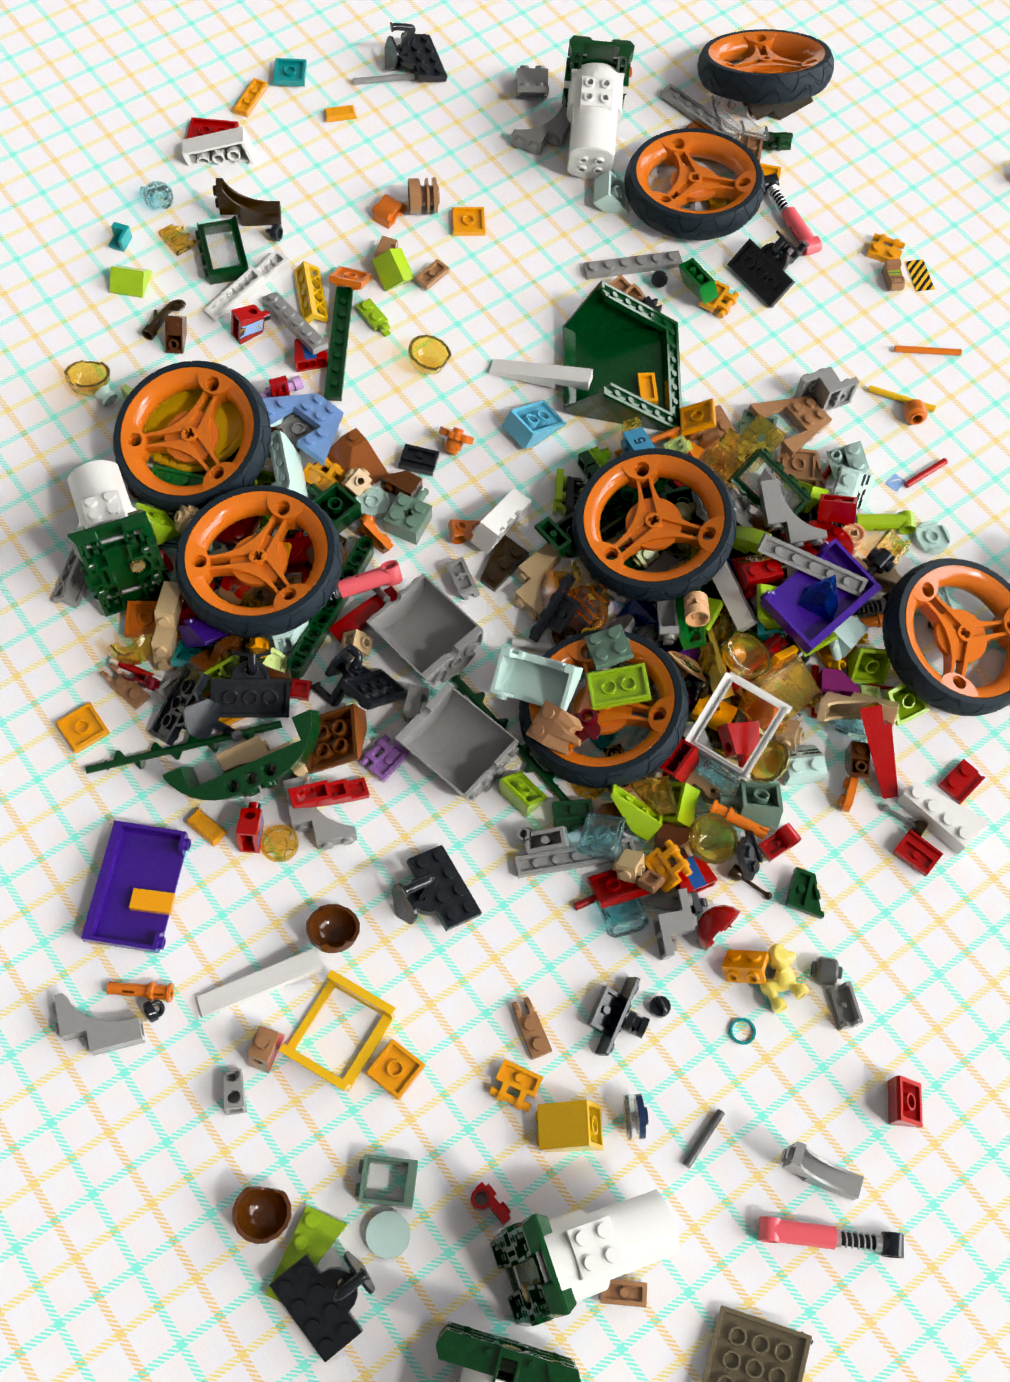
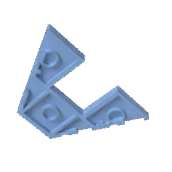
(315, 411)

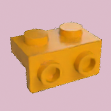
(745, 966)

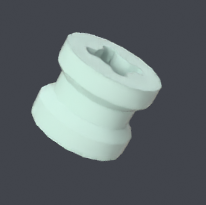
(106, 396)

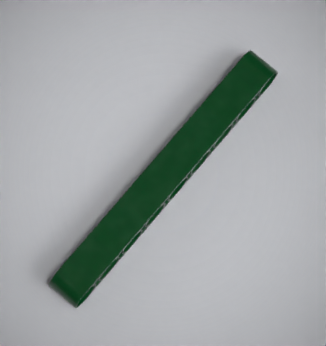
(328, 614)

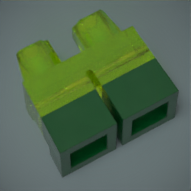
(592, 460)

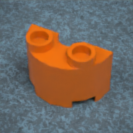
(387, 211)

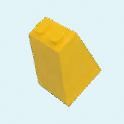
(569, 1126)

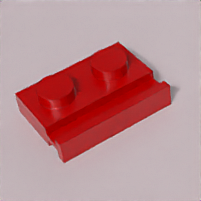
(961, 781)
(917, 852)

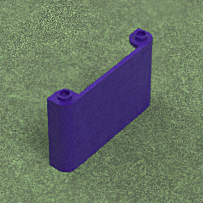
(804, 626)
(133, 859)

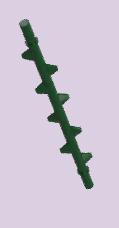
(176, 750)
(531, 764)

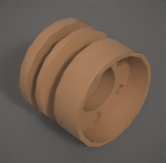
(423, 195)

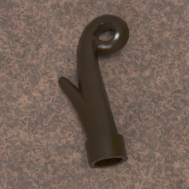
(158, 319)

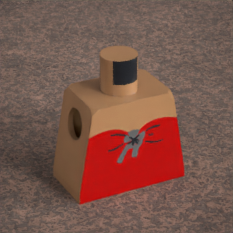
(233, 590)
(264, 1048)

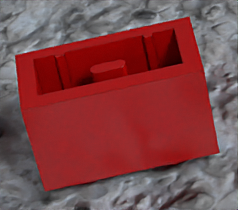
(837, 509)

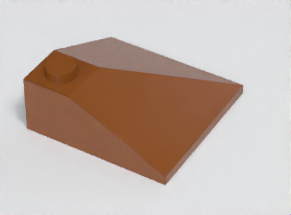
(355, 451)
(339, 738)

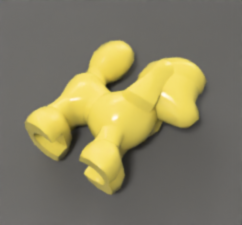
(783, 978)

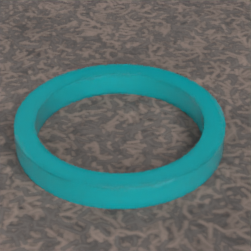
(731, 1032)

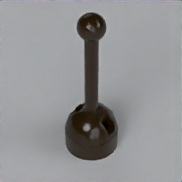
(736, 874)

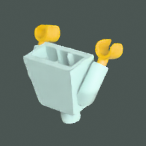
(849, 633)

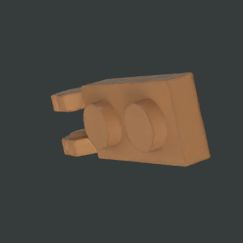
(128, 690)
(532, 1030)

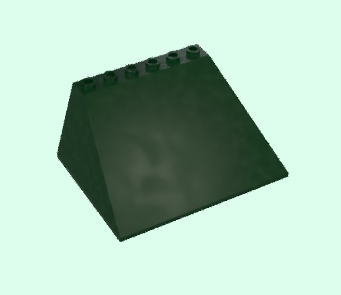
(618, 341)

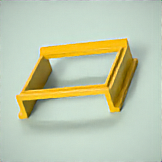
(363, 996)

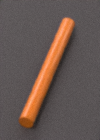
(927, 350)
(658, 437)

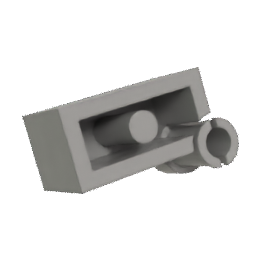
(544, 840)

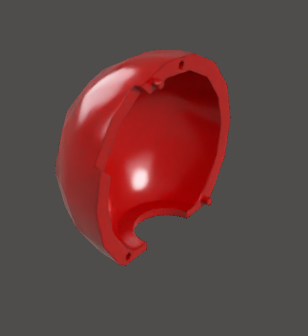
(715, 920)

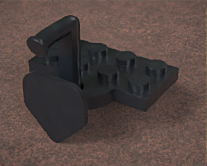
(414, 53)
(766, 266)
(365, 686)
(252, 693)
(189, 710)
(440, 889)
(321, 1304)

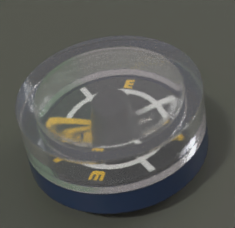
(634, 1116)

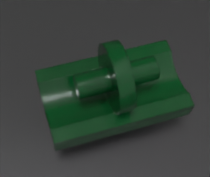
(778, 141)

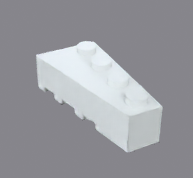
(219, 148)
(499, 520)
(945, 818)

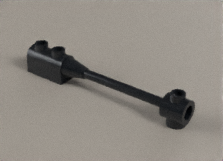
(879, 561)

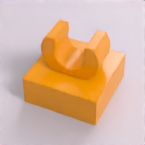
(258, 643)

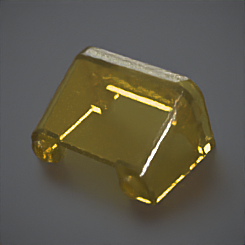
(789, 683)

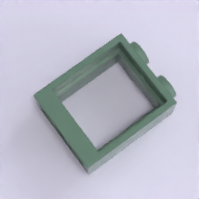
(364, 1167)

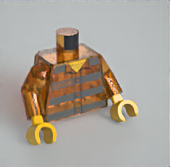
(594, 606)

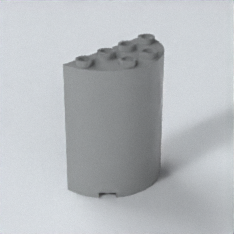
(428, 630)
(459, 743)

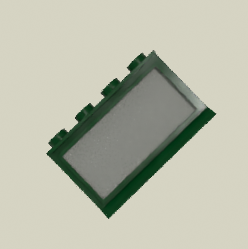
(221, 250)
(762, 468)

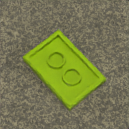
(618, 686)

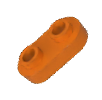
(846, 800)

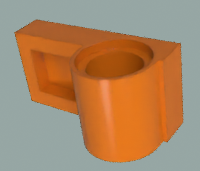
(461, 530)

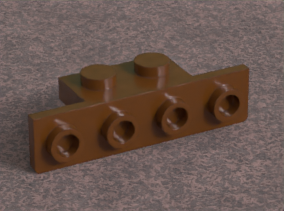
(216, 653)

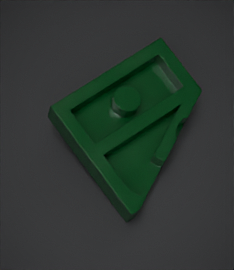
(571, 813)
(804, 893)

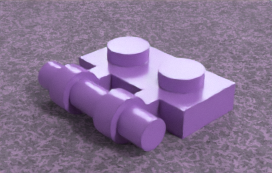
(388, 761)

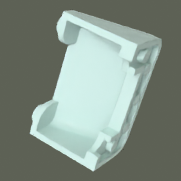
(286, 464)
(534, 678)

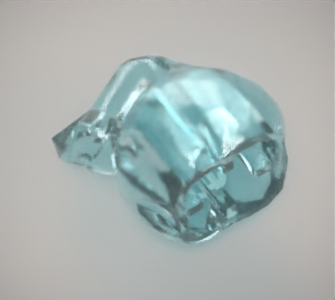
(157, 195)

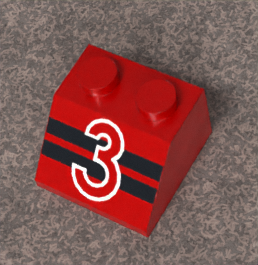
(757, 570)

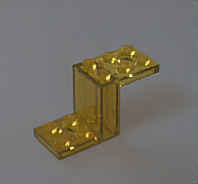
(736, 449)

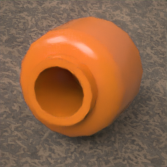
(915, 412)

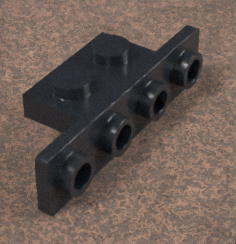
(558, 612)
(610, 1013)

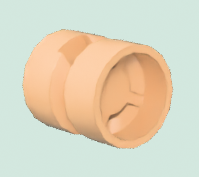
(857, 535)
(696, 609)

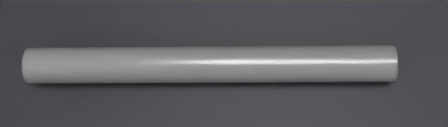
(383, 78)

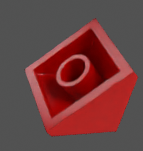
(904, 1102)

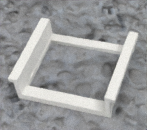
(711, 707)

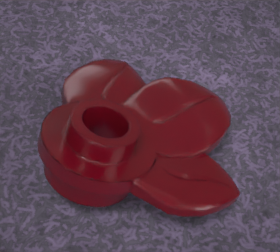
(149, 682)
(590, 728)

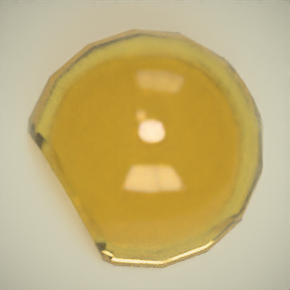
(428, 354)
(87, 377)
(136, 653)
(747, 656)
(772, 762)
(712, 839)

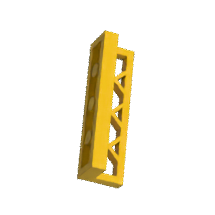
(306, 292)

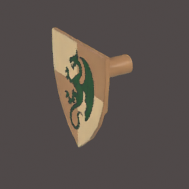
(687, 665)

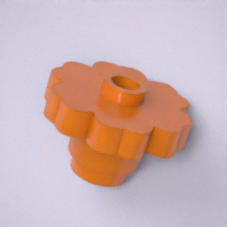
(455, 439)

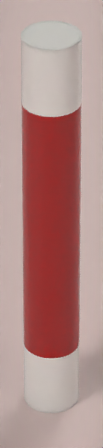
(136, 670)

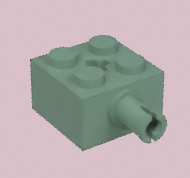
(408, 516)
(756, 802)

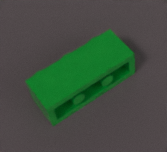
(698, 280)

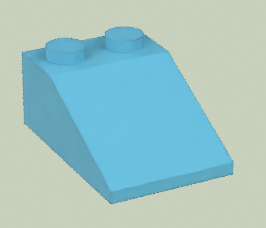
(532, 423)

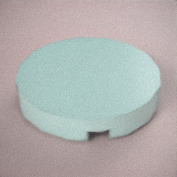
(374, 502)
(931, 538)
(388, 1234)

